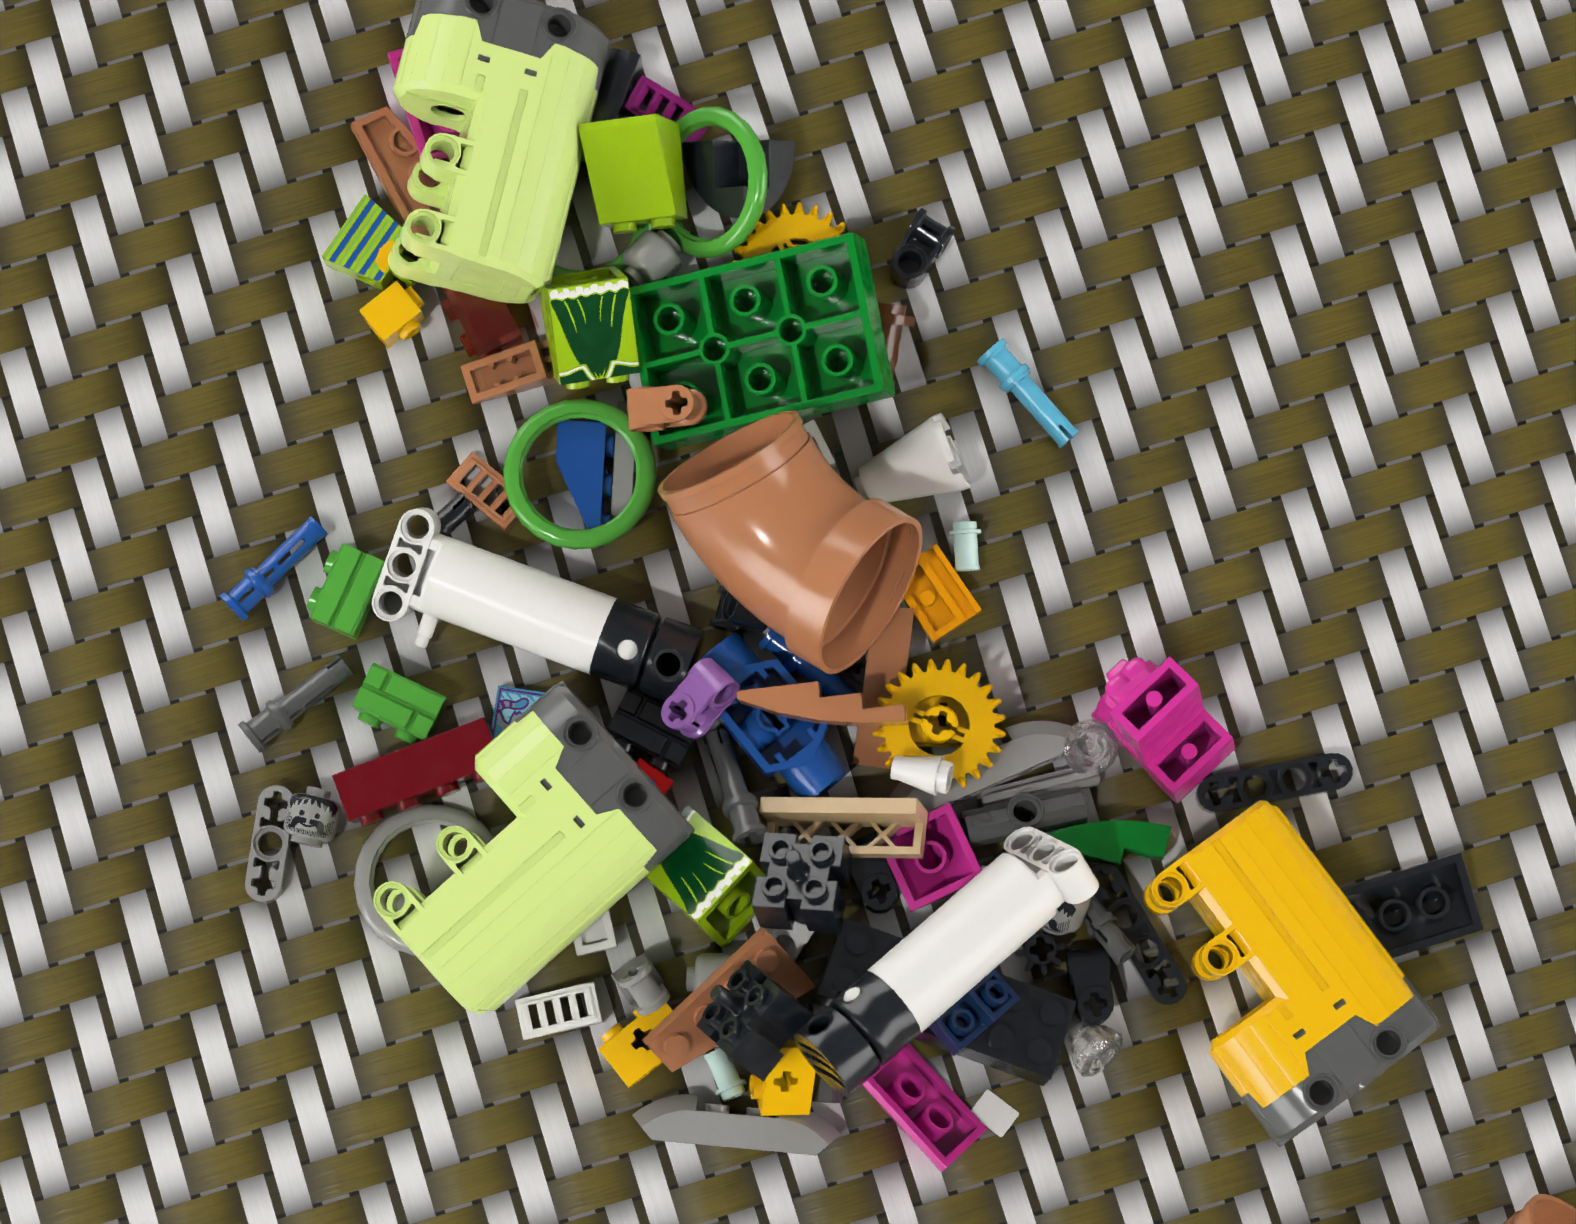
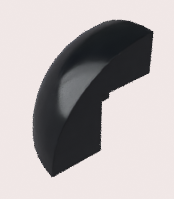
(721, 172)

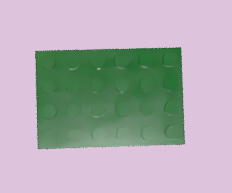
(765, 337)

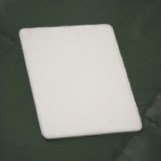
(994, 1113)

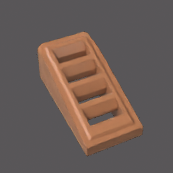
(505, 521)

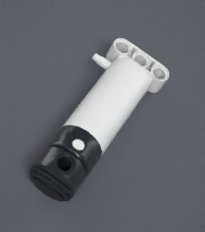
(533, 611)
(944, 958)

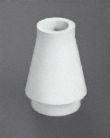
(925, 773)

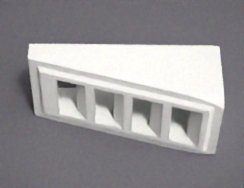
(592, 1005)

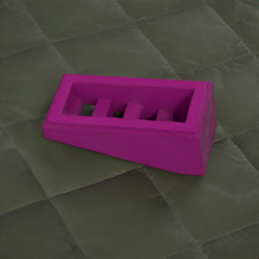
(659, 95)

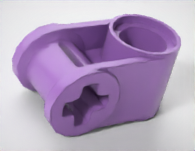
(702, 699)

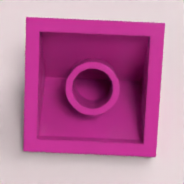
(946, 860)

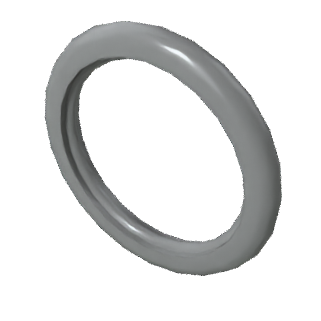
(377, 842)

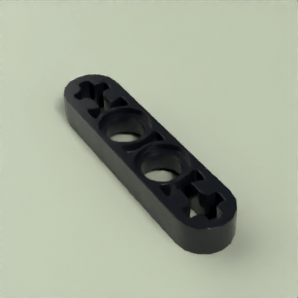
(1274, 786)
(1141, 931)

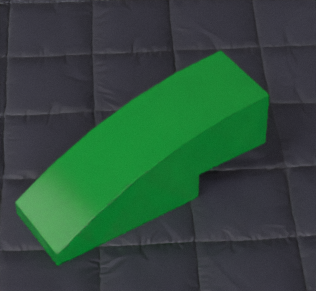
(1109, 839)

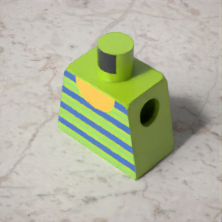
(364, 246)

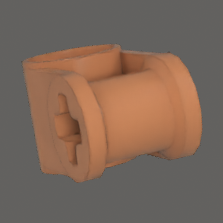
(659, 407)

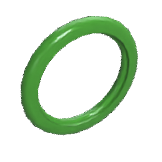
(757, 183)
(550, 531)

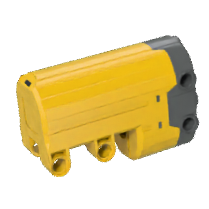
(1328, 987)

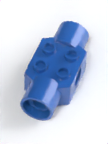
(775, 742)

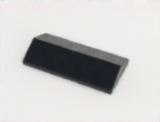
(1418, 905)

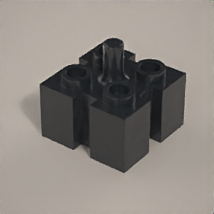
(802, 882)
(753, 1019)

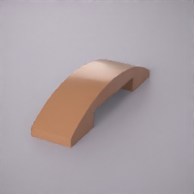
(883, 662)

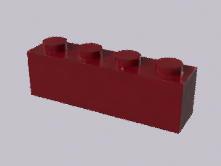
(413, 773)

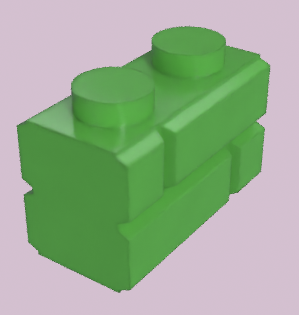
(347, 591)
(399, 704)

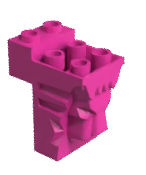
(1163, 724)

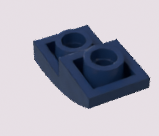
(974, 1012)

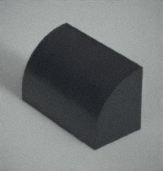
(617, 84)

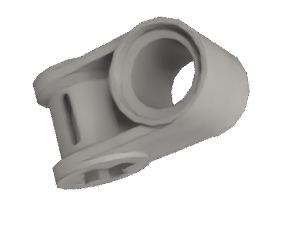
(641, 985)

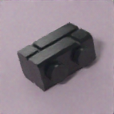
(640, 727)

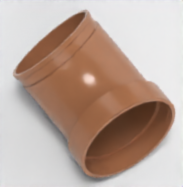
(795, 539)

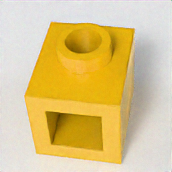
(394, 314)

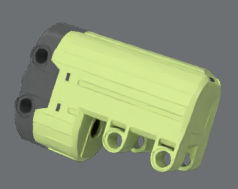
(504, 197)
(579, 843)

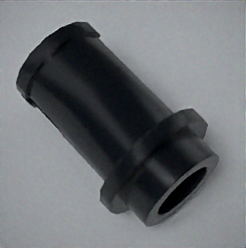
(454, 514)

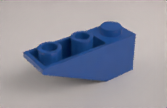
(582, 462)

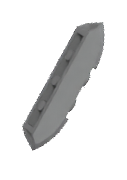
(1028, 749)
(678, 1121)

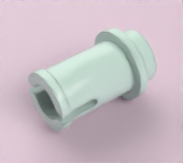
(965, 546)
(725, 1075)

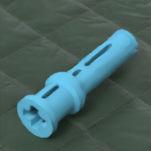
(1015, 379)

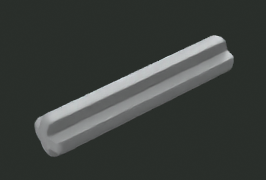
(1039, 785)

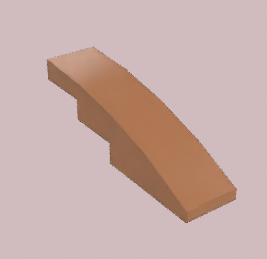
(509, 372)
(806, 703)

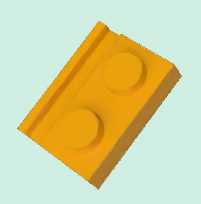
(939, 596)

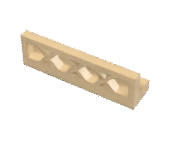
(853, 814)

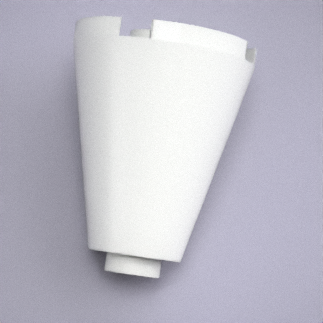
(915, 465)

